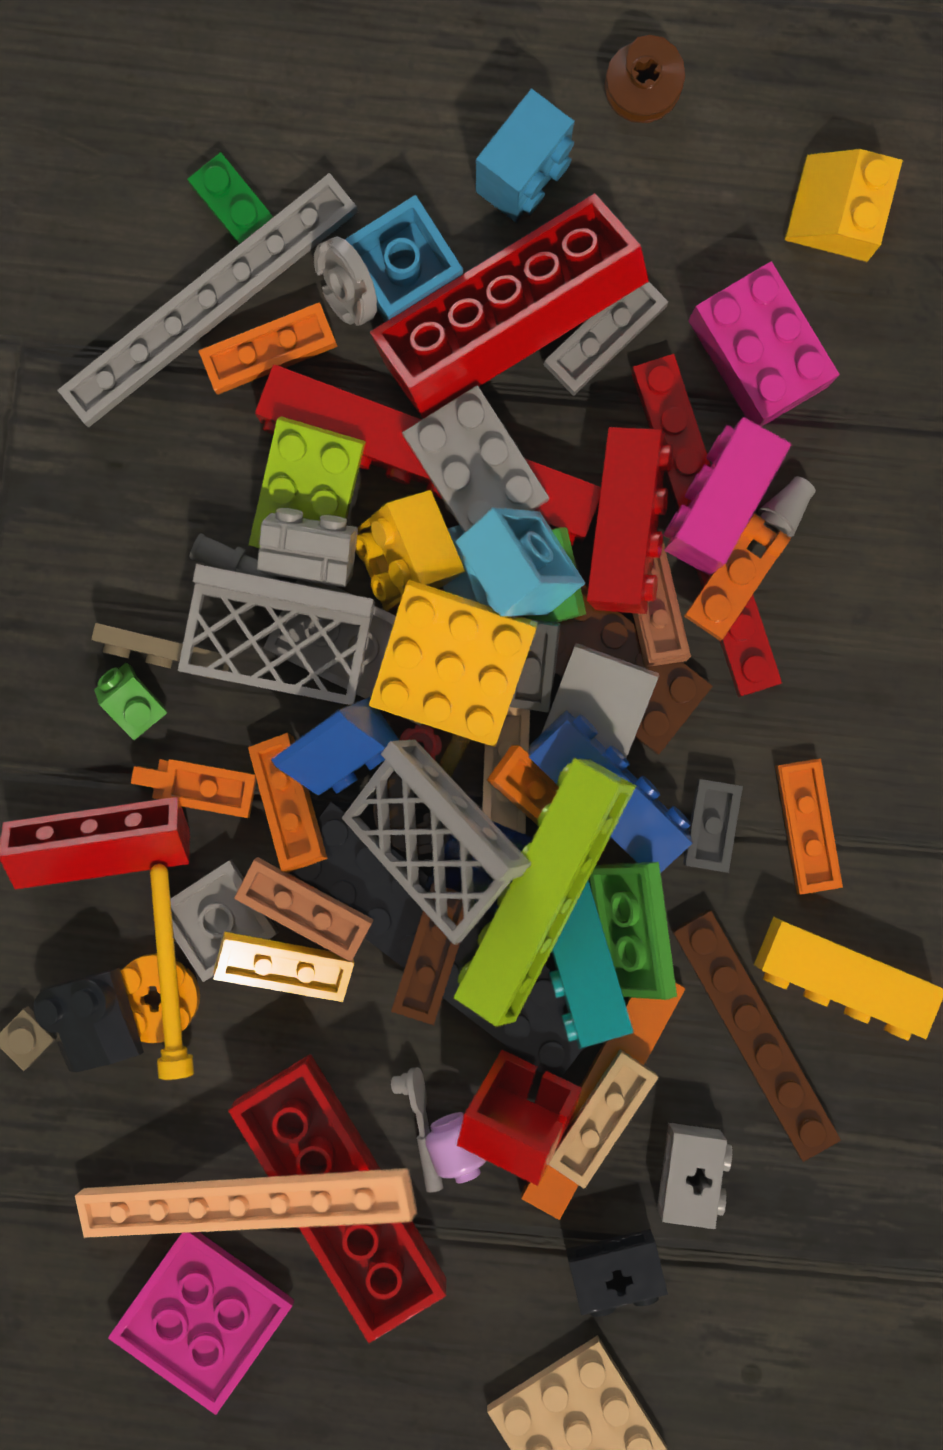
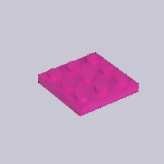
(201, 1319)

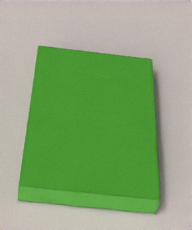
(635, 927)

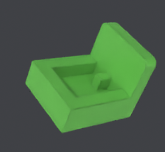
(128, 700)

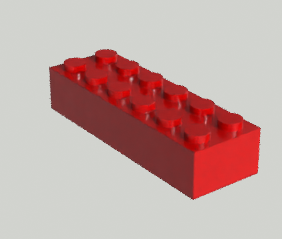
(511, 305)
(304, 1130)

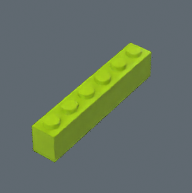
(541, 900)

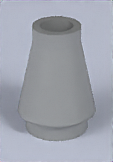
(788, 506)

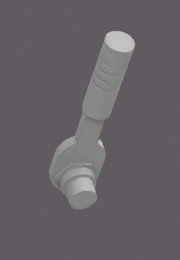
(414, 1086)

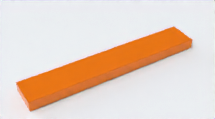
(648, 1021)

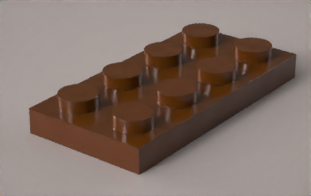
(676, 690)

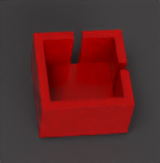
(509, 1127)

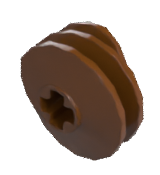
(651, 59)

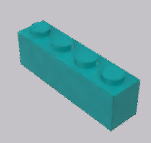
(588, 978)

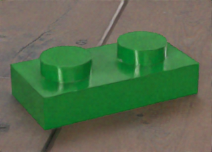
(229, 198)

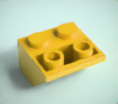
(406, 543)

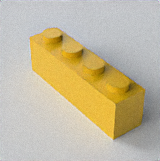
(849, 978)

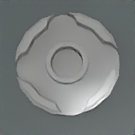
(347, 280)

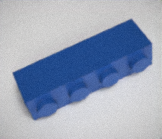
(646, 826)

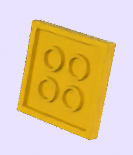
(452, 663)

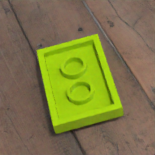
(308, 473)

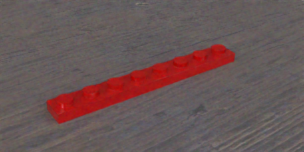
(670, 410)

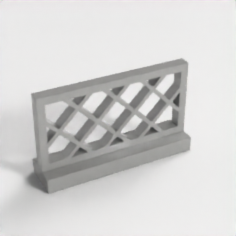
(284, 597)
(462, 818)

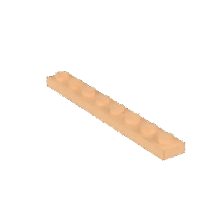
(247, 1203)

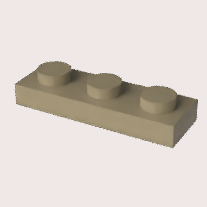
(158, 651)

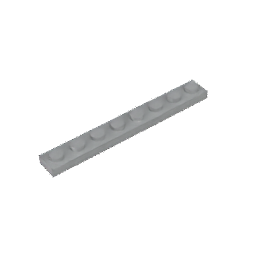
(208, 300)

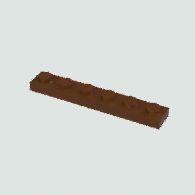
(756, 1035)

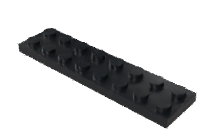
(363, 883)

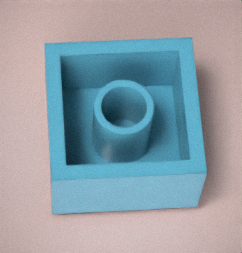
(519, 562)

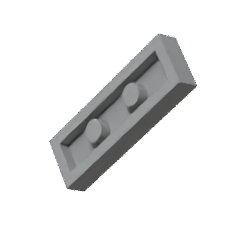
(604, 337)

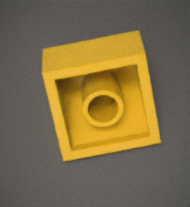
(844, 202)

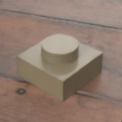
(25, 1039)

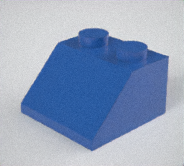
(338, 748)

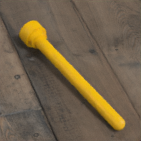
(174, 1059)

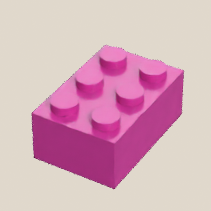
(763, 345)
(725, 495)

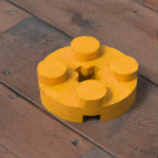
(141, 975)

